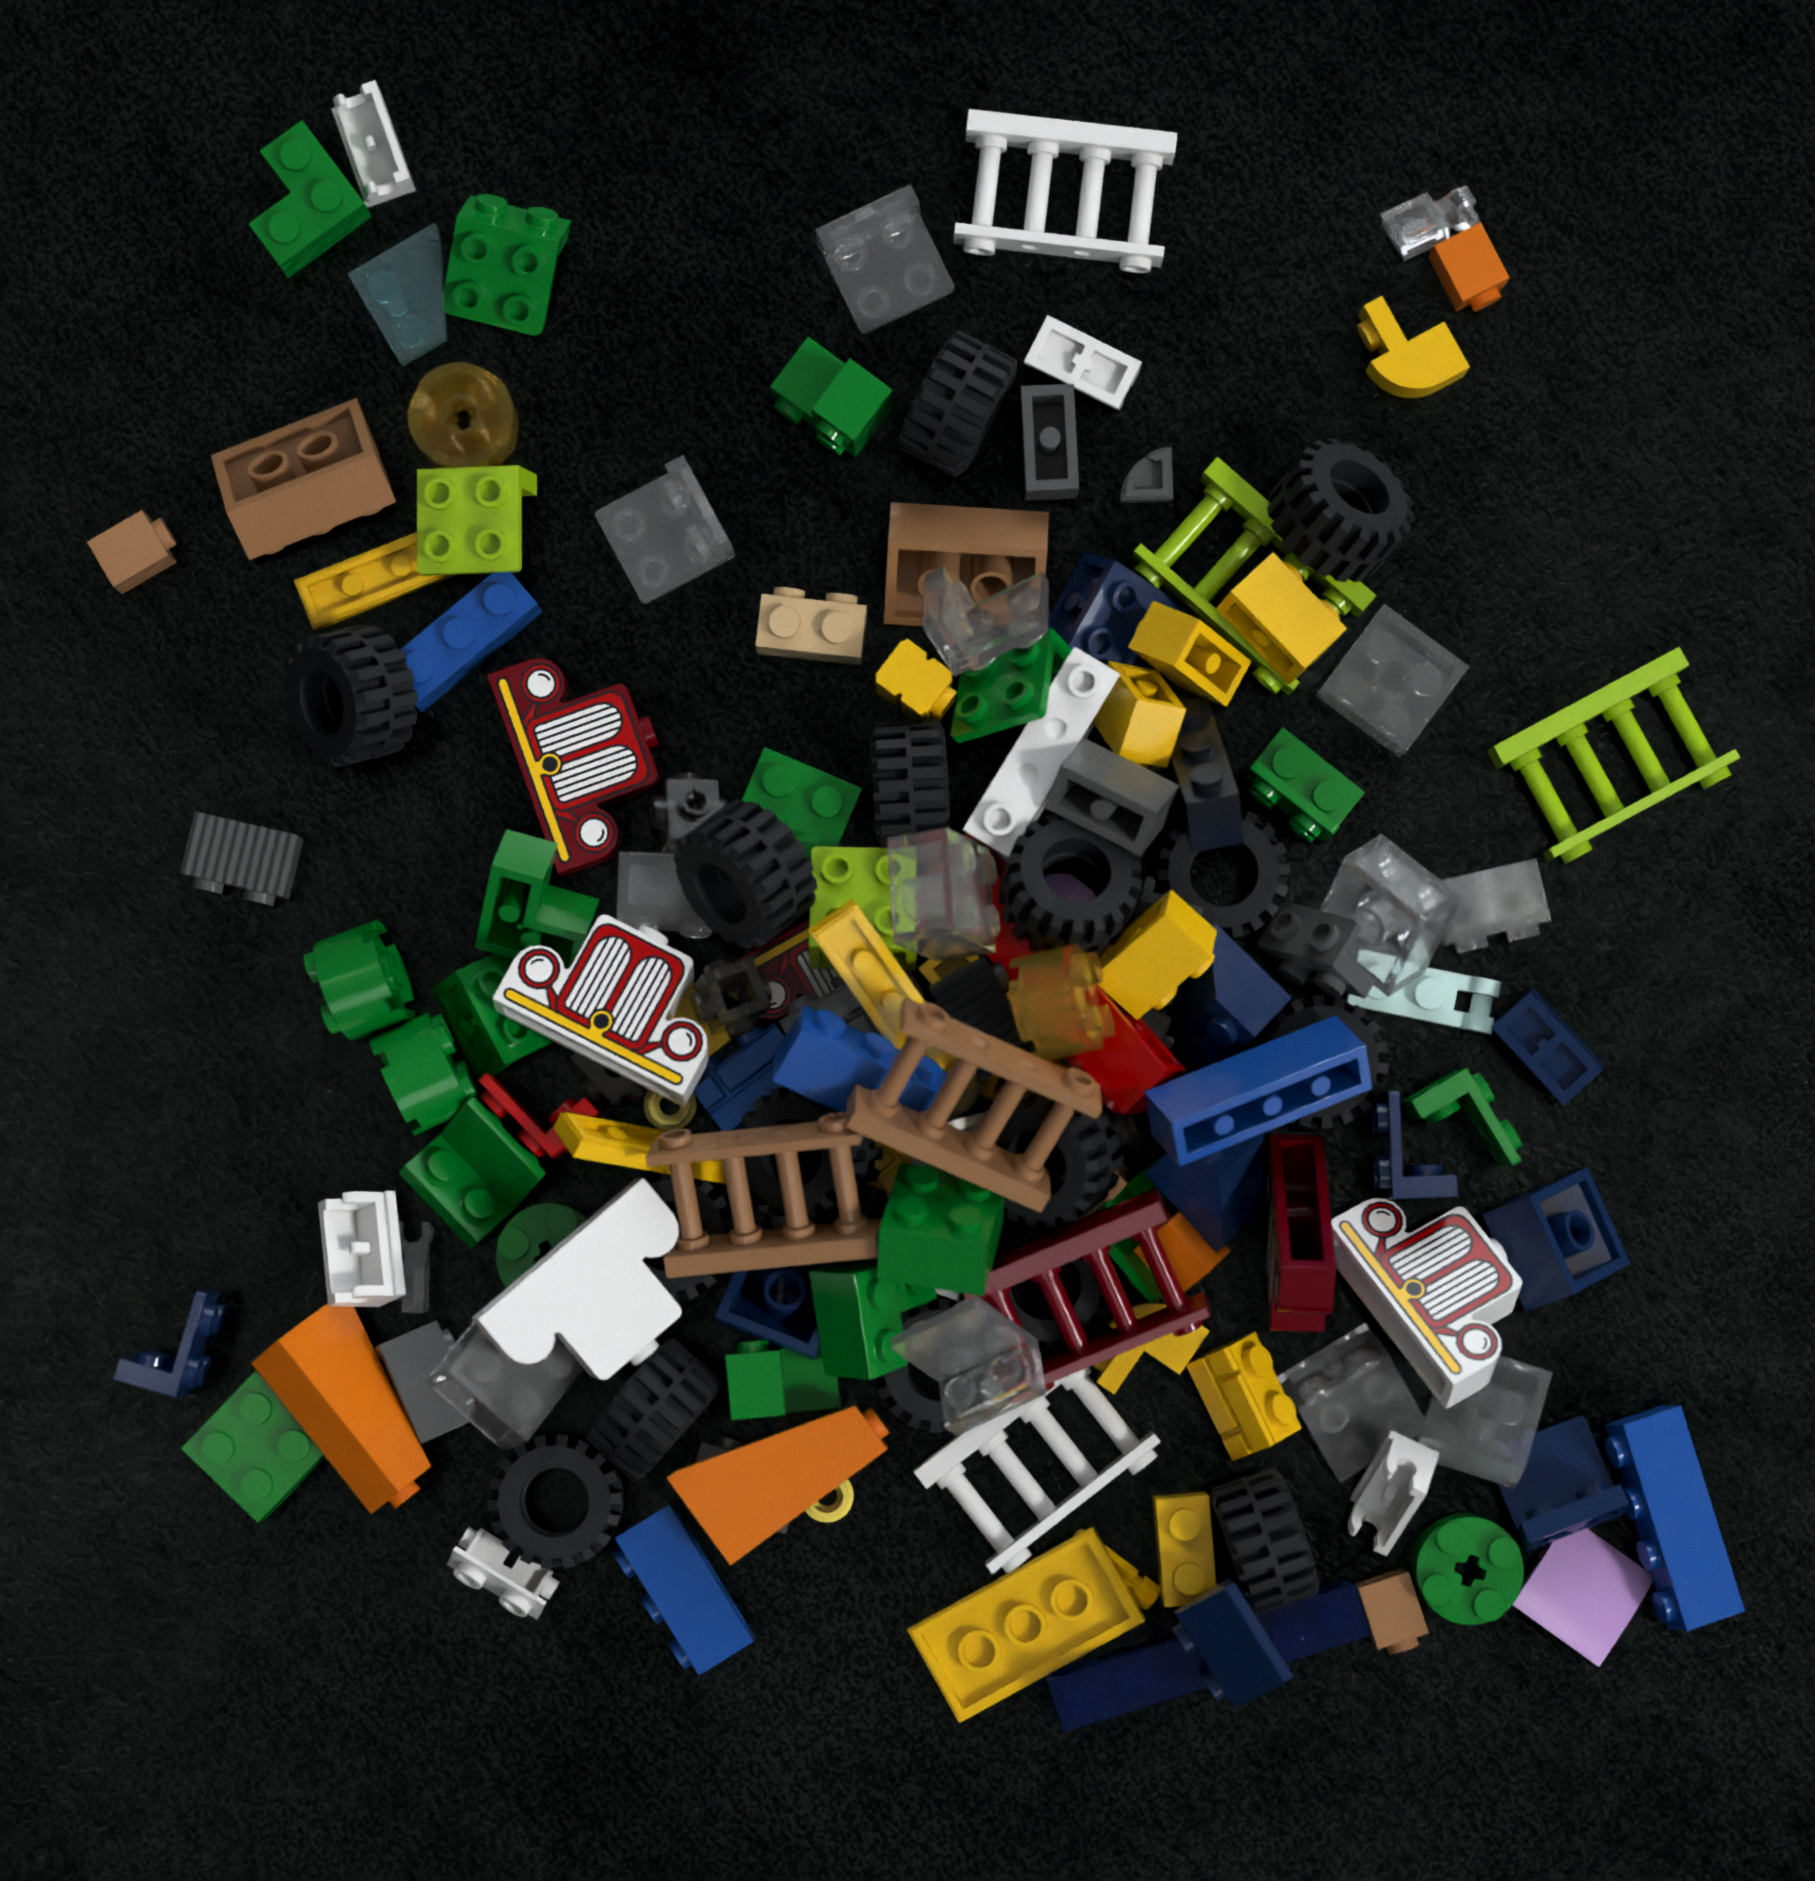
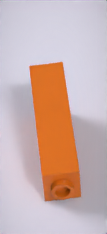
(346, 1405)
(772, 1480)

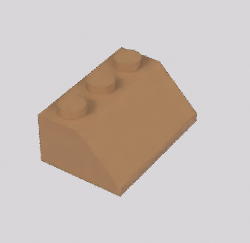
(302, 479)
(974, 544)

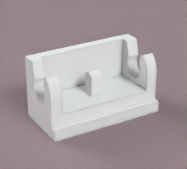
(372, 145)
(1083, 361)
(362, 1249)
(1392, 1489)

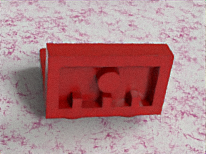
(534, 1134)

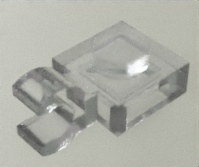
(1424, 223)
(416, 1270)

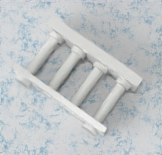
(1095, 148)
(1031, 767)
(989, 1438)

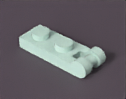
(1433, 1000)

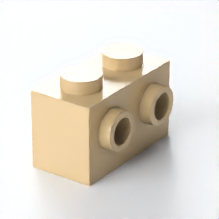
(811, 627)

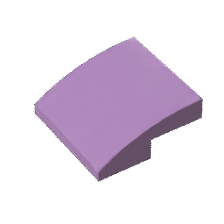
(1584, 1593)

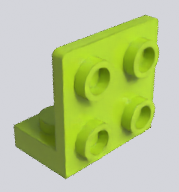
(471, 519)
(859, 875)

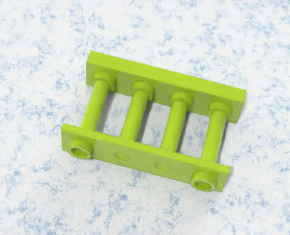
(1224, 491)
(1615, 705)

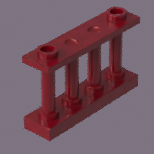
(1091, 1242)

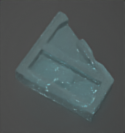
(406, 294)

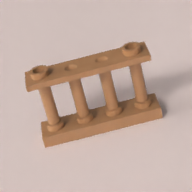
(972, 1154)
(747, 1245)

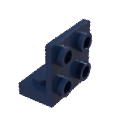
(1103, 609)
(1387, 1169)
(190, 1367)
(1562, 1487)

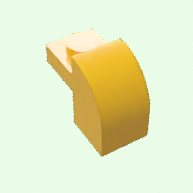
(1411, 366)
(1170, 1350)

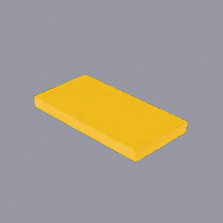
(1026, 1624)

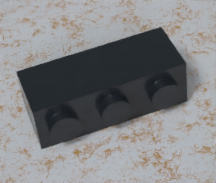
(1207, 789)

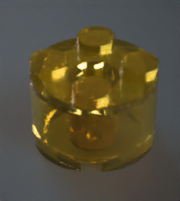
(435, 410)
(1059, 1002)

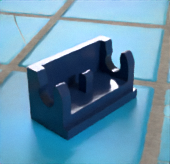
(1548, 1046)

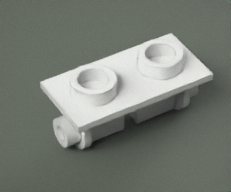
(484, 1566)

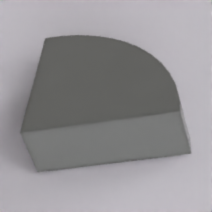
(1150, 479)

